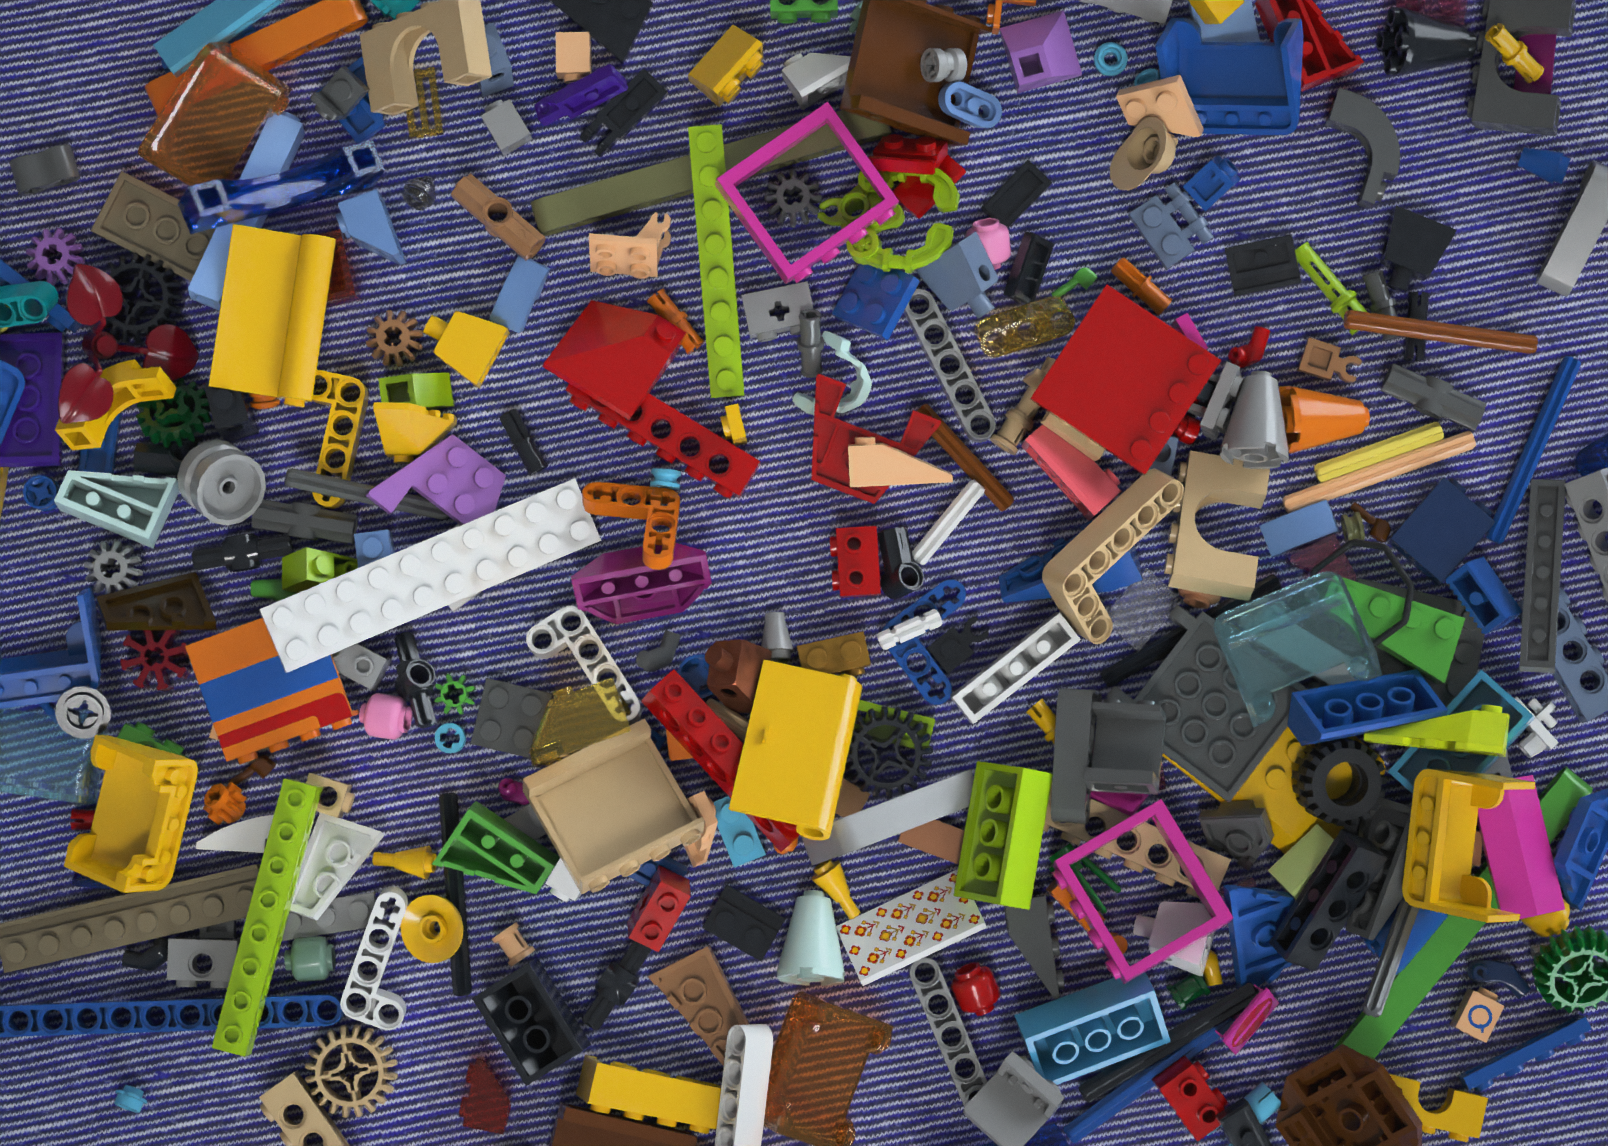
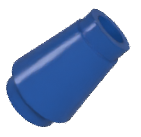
(1545, 164)

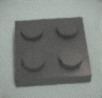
(509, 717)

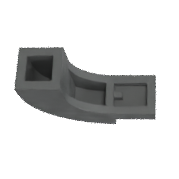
(1375, 132)

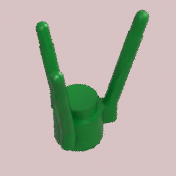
(1094, 868)

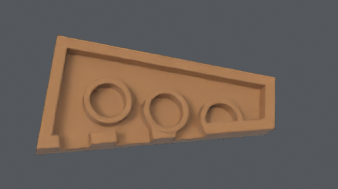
(703, 997)

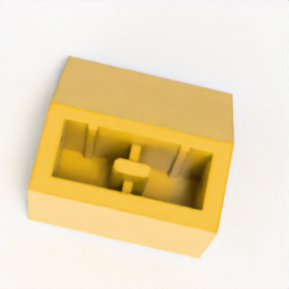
(727, 65)

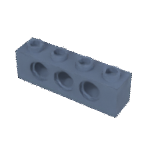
(1585, 703)

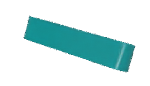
(23, 305)

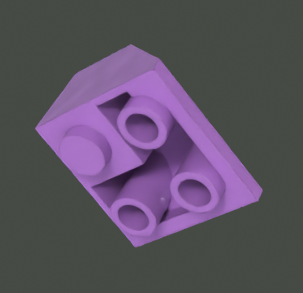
(1040, 51)

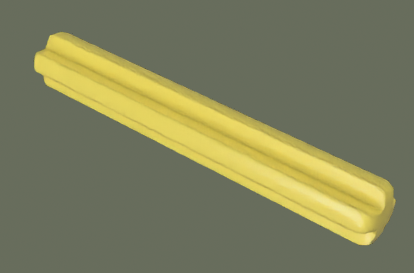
(1379, 452)

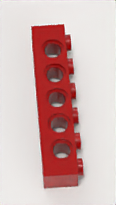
(741, 464)
(708, 743)

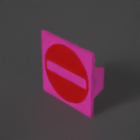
(1249, 1020)

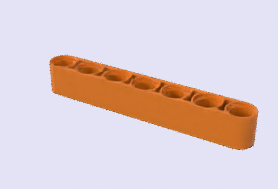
(281, 41)

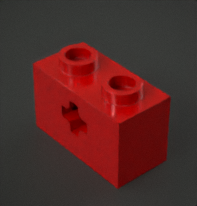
(659, 908)

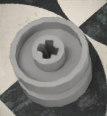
(221, 482)

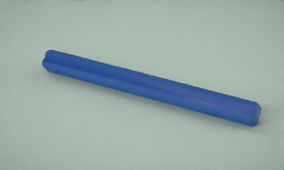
(1533, 449)
(1137, 1086)

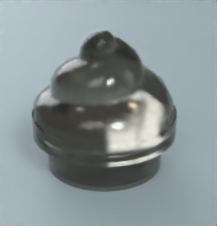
(419, 192)

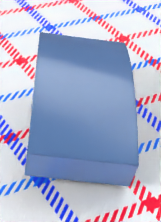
(519, 293)
(1299, 528)

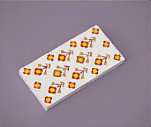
(909, 928)

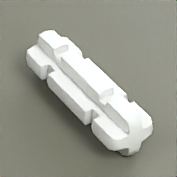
(909, 629)

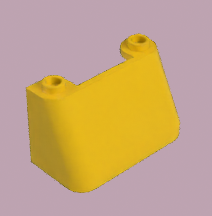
(136, 816)

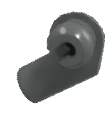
(660, 656)

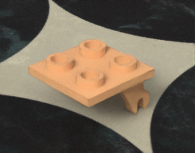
(630, 255)

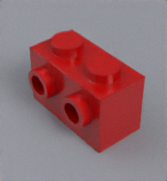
(857, 562)
(1191, 1097)

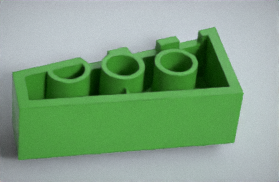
(1423, 643)

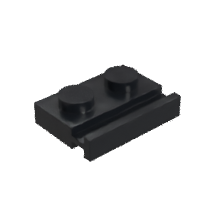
(1263, 265)
(743, 923)

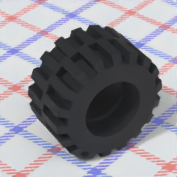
(1363, 789)

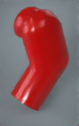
(1251, 352)

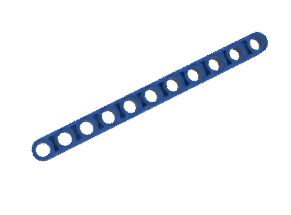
(141, 1020)

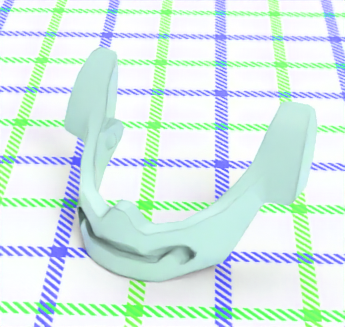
(859, 388)

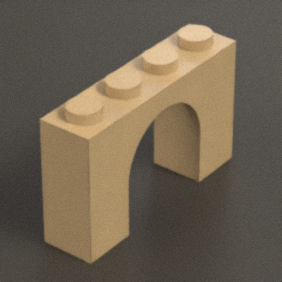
(391, 49)
(1194, 562)

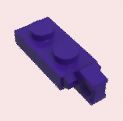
(581, 95)

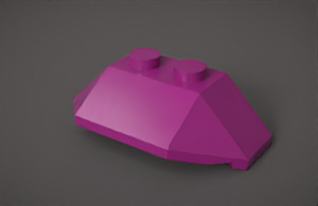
(626, 590)

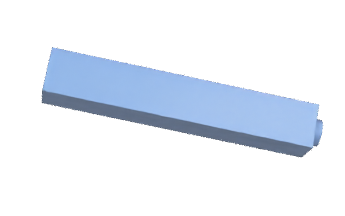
(270, 156)

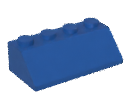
(1362, 707)

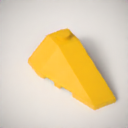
(410, 429)

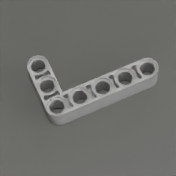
(892, 817)

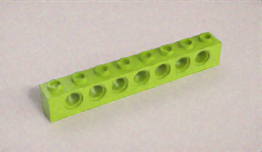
(267, 917)

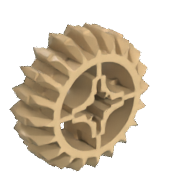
(349, 1055)

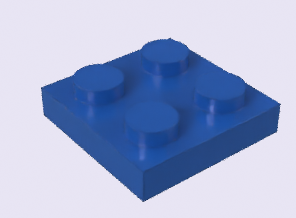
(875, 299)

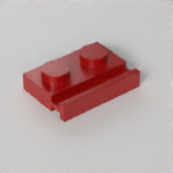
(909, 154)

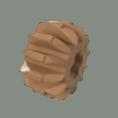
(406, 337)

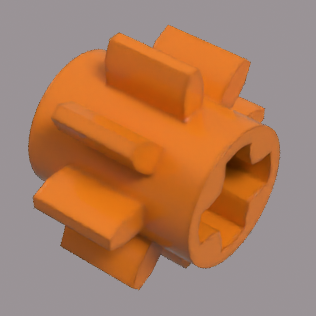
(224, 803)

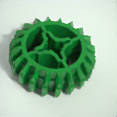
(1573, 960)

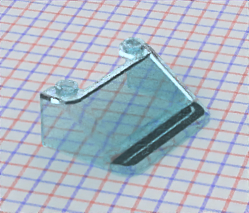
(1293, 638)

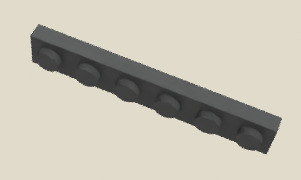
(1542, 576)

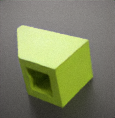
(422, 389)
(312, 567)

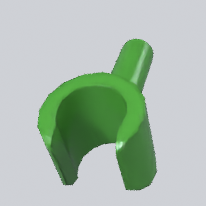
(1084, 277)

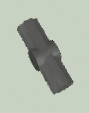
(1433, 397)
(305, 521)

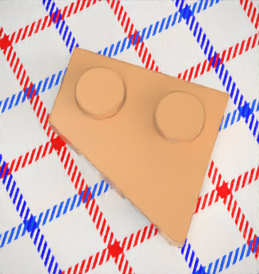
(1161, 99)
(703, 807)

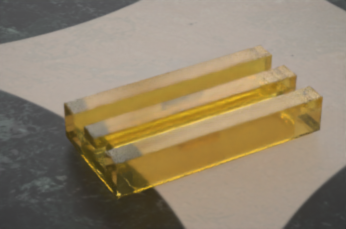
(425, 132)

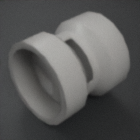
(937, 64)

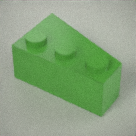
(497, 851)

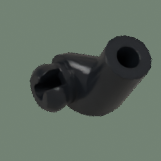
(150, 959)

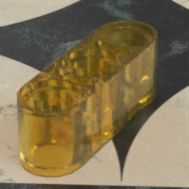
(1009, 321)

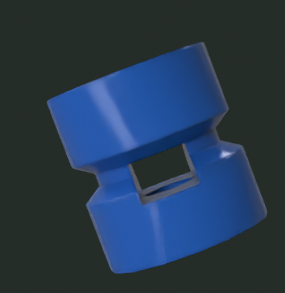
(695, 673)

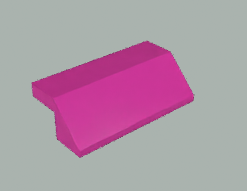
(1520, 854)

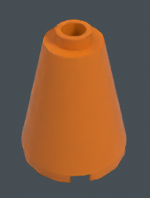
(1320, 417)

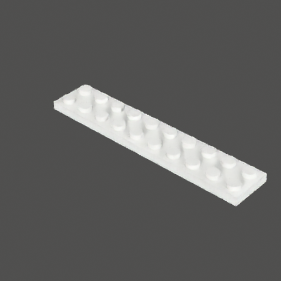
(429, 575)

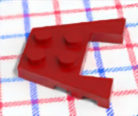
(833, 435)

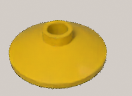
(419, 930)

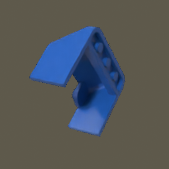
(48, 675)

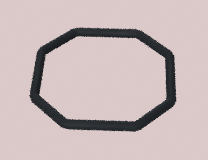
(1380, 546)

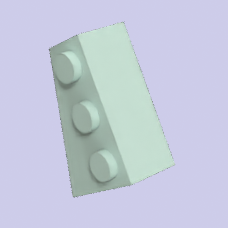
(122, 504)

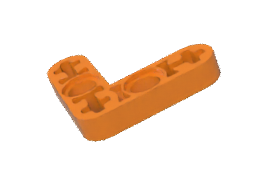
(654, 514)

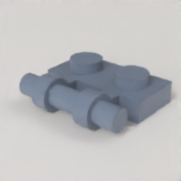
(1162, 232)

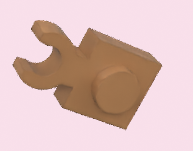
(1323, 359)

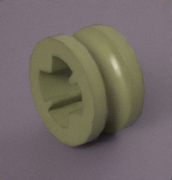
(1352, 527)

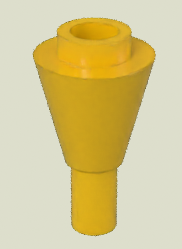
(412, 861)
(831, 880)

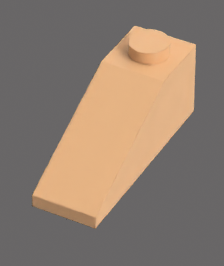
(884, 465)

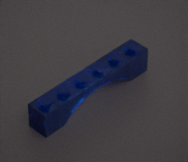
(232, 201)

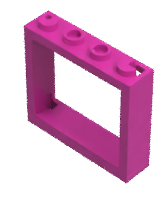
(828, 249)
(1188, 862)

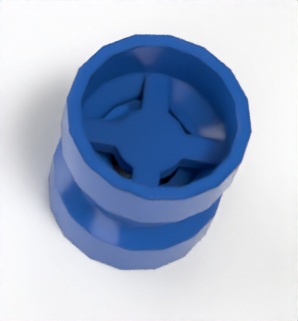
(36, 492)

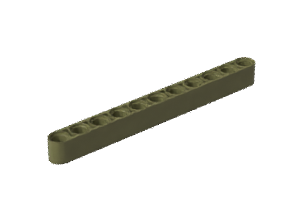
(674, 177)

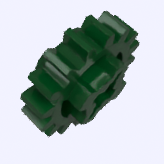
(175, 415)

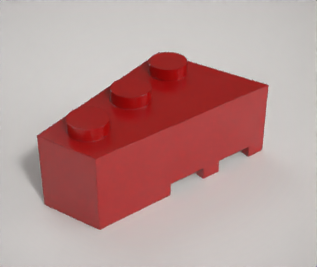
(1324, 51)

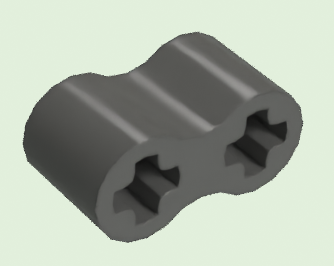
(44, 170)

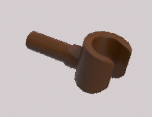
(1380, 528)
(262, 766)

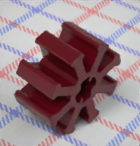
(158, 669)

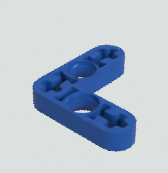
(902, 651)

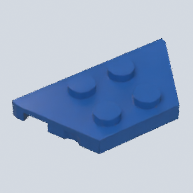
(1583, 847)
(1255, 921)

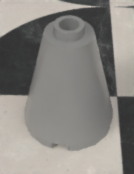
(1256, 425)

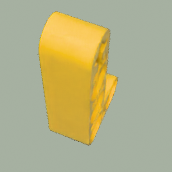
(332, 440)

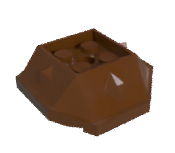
(1327, 1092)

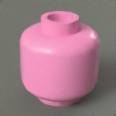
(994, 239)
(386, 716)

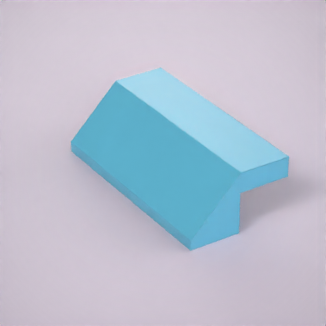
(214, 23)

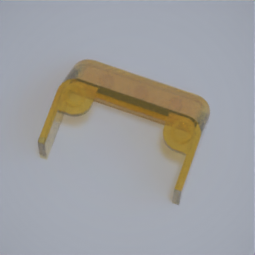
(577, 721)

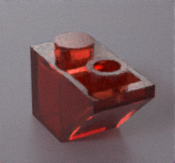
(488, 1099)

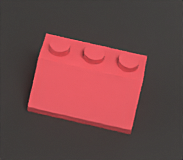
(1072, 471)

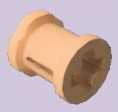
(513, 944)

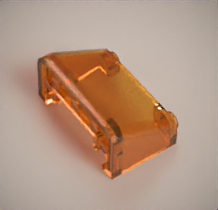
(213, 115)
(819, 1068)

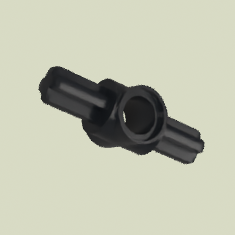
(242, 552)
(416, 693)
(616, 985)

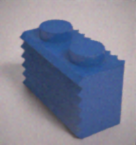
(1483, 595)

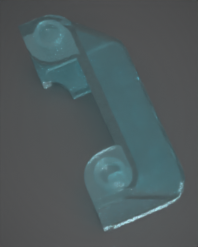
(45, 760)

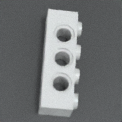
(1015, 667)

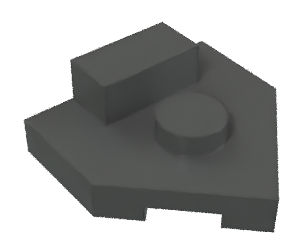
(1237, 830)

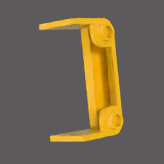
(1443, 843)

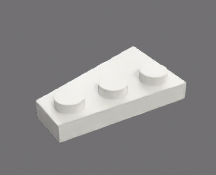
(330, 861)

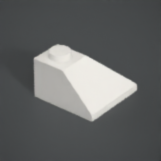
(815, 76)

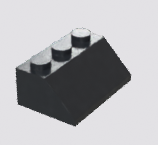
(531, 1021)

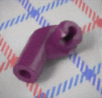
(512, 791)

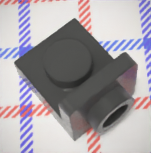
(339, 95)

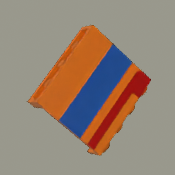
(255, 699)

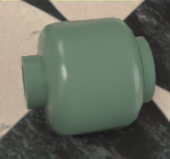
(310, 958)

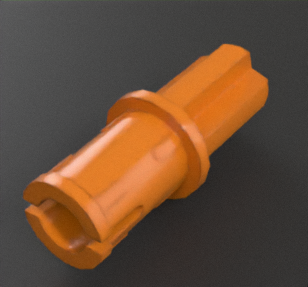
(1141, 286)

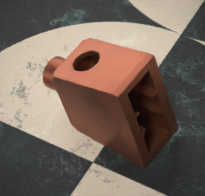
(735, 672)

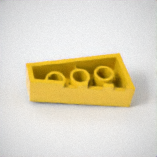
(649, 1094)

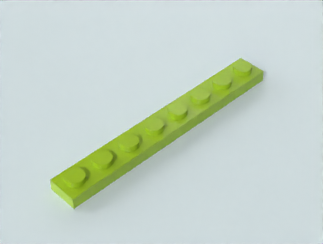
(716, 262)

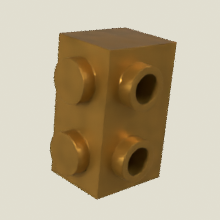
(836, 655)

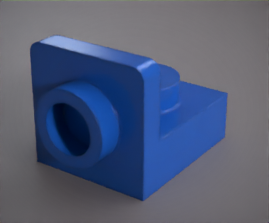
(1212, 181)

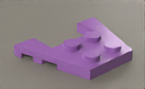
(448, 477)

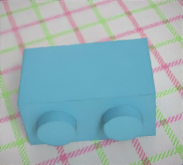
(738, 834)

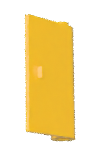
(272, 313)
(797, 747)

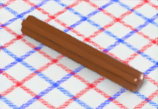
(969, 462)

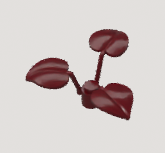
(88, 300)

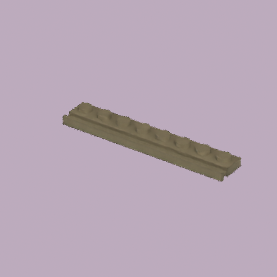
(127, 919)

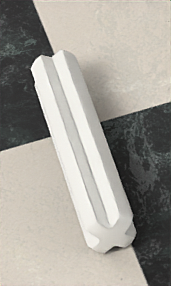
(947, 522)

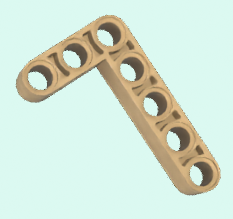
(1101, 545)

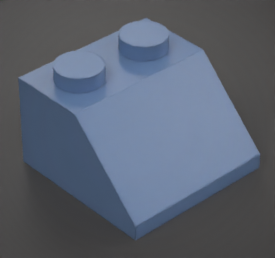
(370, 225)

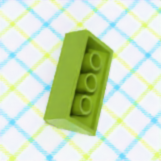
(1003, 835)

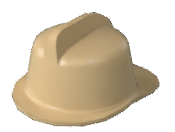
(1143, 153)

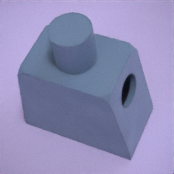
(499, 64)
(962, 276)

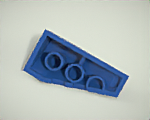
(1026, 583)

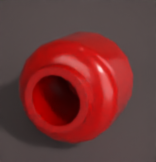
(975, 988)

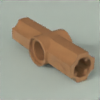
(484, 203)

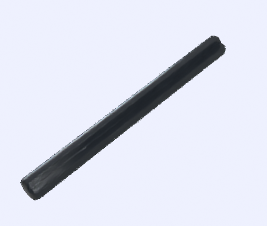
(1165, 644)
(456, 894)
(1178, 1036)

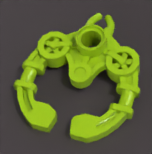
(869, 248)

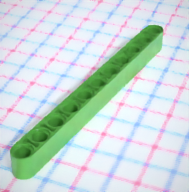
(1411, 985)

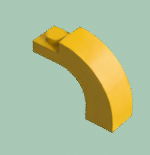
(130, 386)

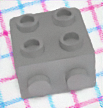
(1014, 1103)

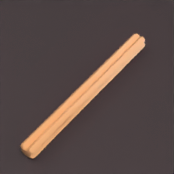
(1380, 471)

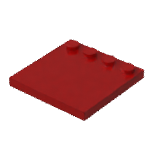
(1125, 379)

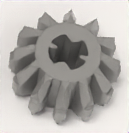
(107, 559)

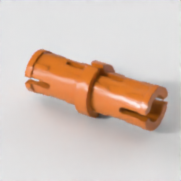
(668, 310)

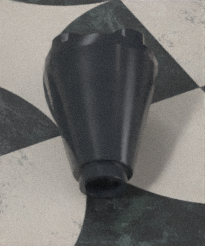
(1421, 42)

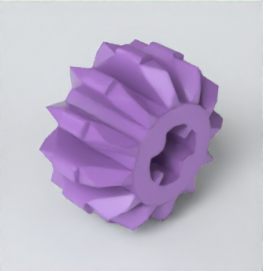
(61, 243)

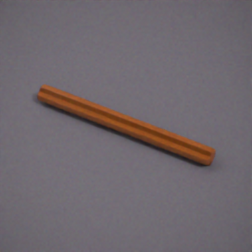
(1440, 332)

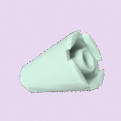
(811, 944)

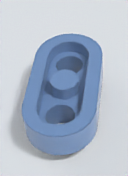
(967, 105)

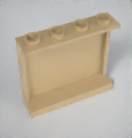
(612, 808)

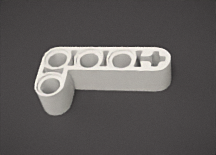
(576, 641)
(379, 955)

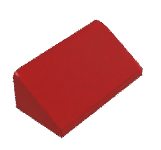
(918, 196)

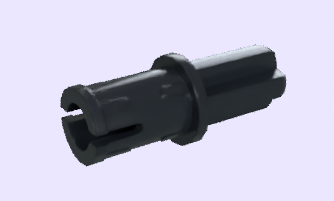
(523, 442)

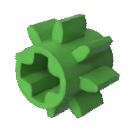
(446, 689)

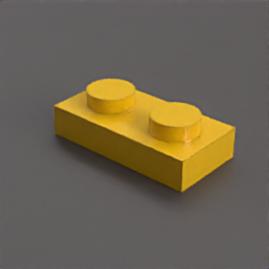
(733, 425)

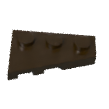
(160, 605)

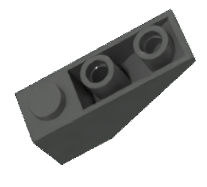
(1033, 939)

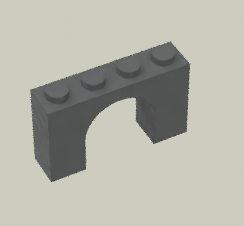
(1497, 104)

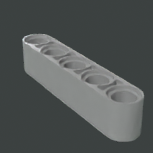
(949, 382)
(948, 1018)

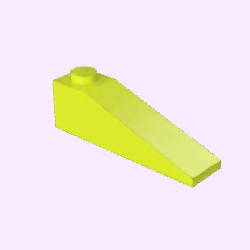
(1465, 732)

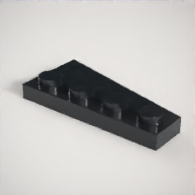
(609, 22)

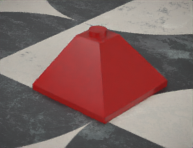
(615, 354)

